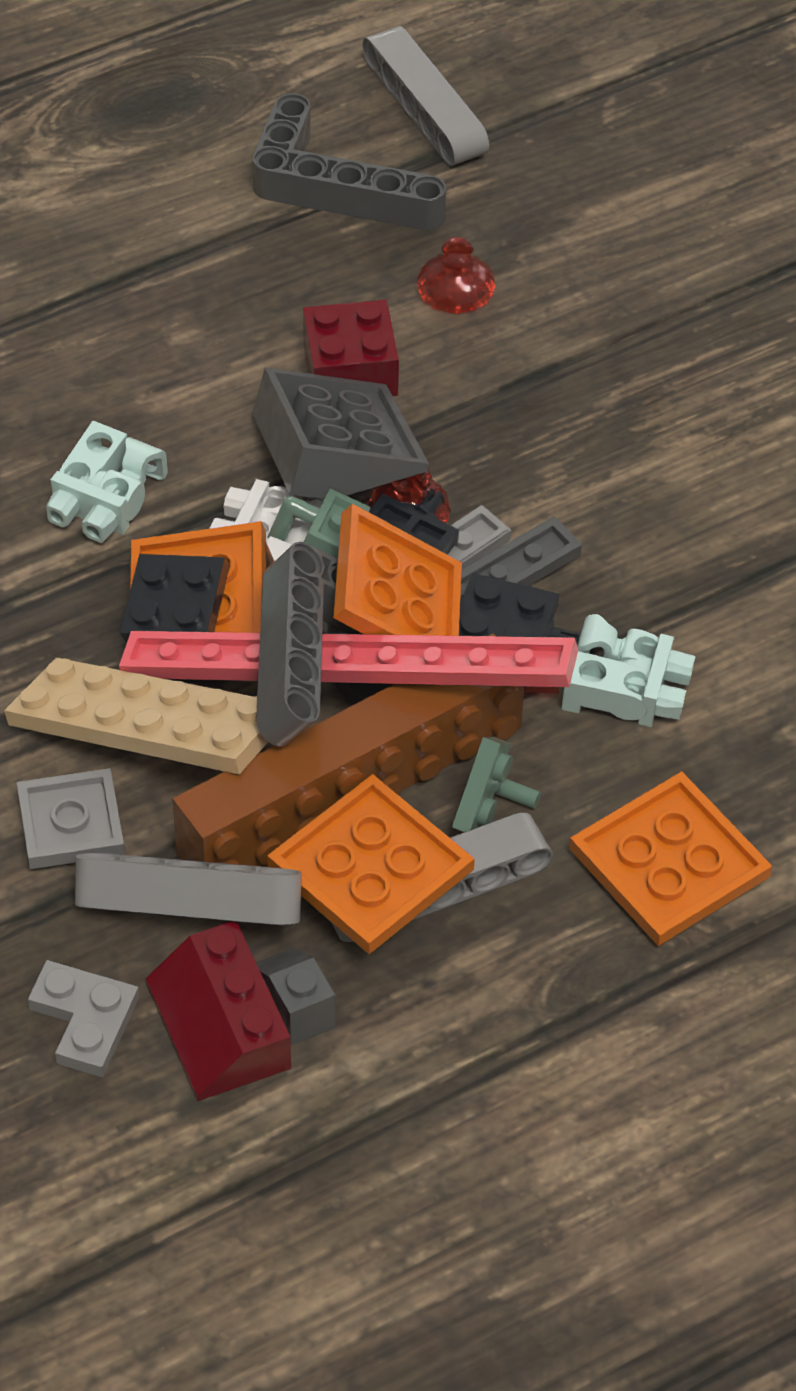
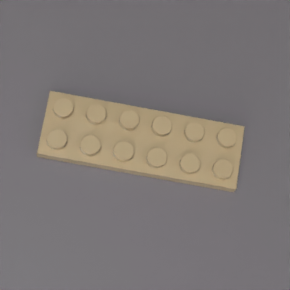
(141, 715)

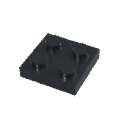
(175, 594)

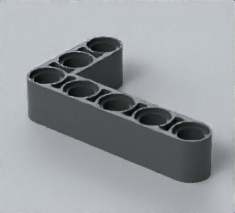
(336, 184)
(295, 603)

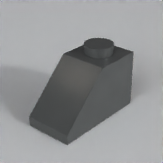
(299, 993)

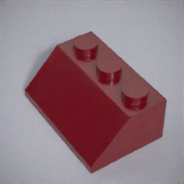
(219, 1012)

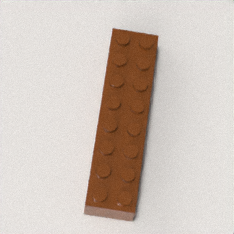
(394, 734)

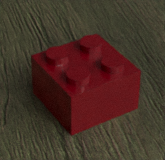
(352, 342)

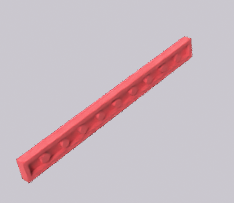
(362, 658)

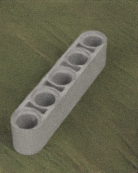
(425, 95)
(502, 855)
(188, 888)

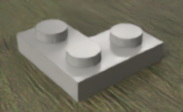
(95, 1011)

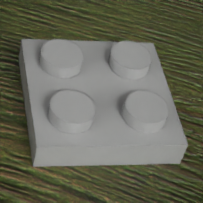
(70, 817)

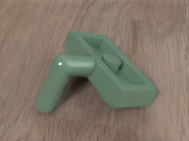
(324, 522)
(485, 780)

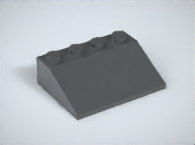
(334, 433)

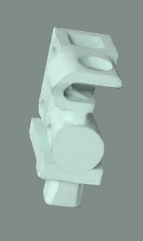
(104, 482)
(629, 674)

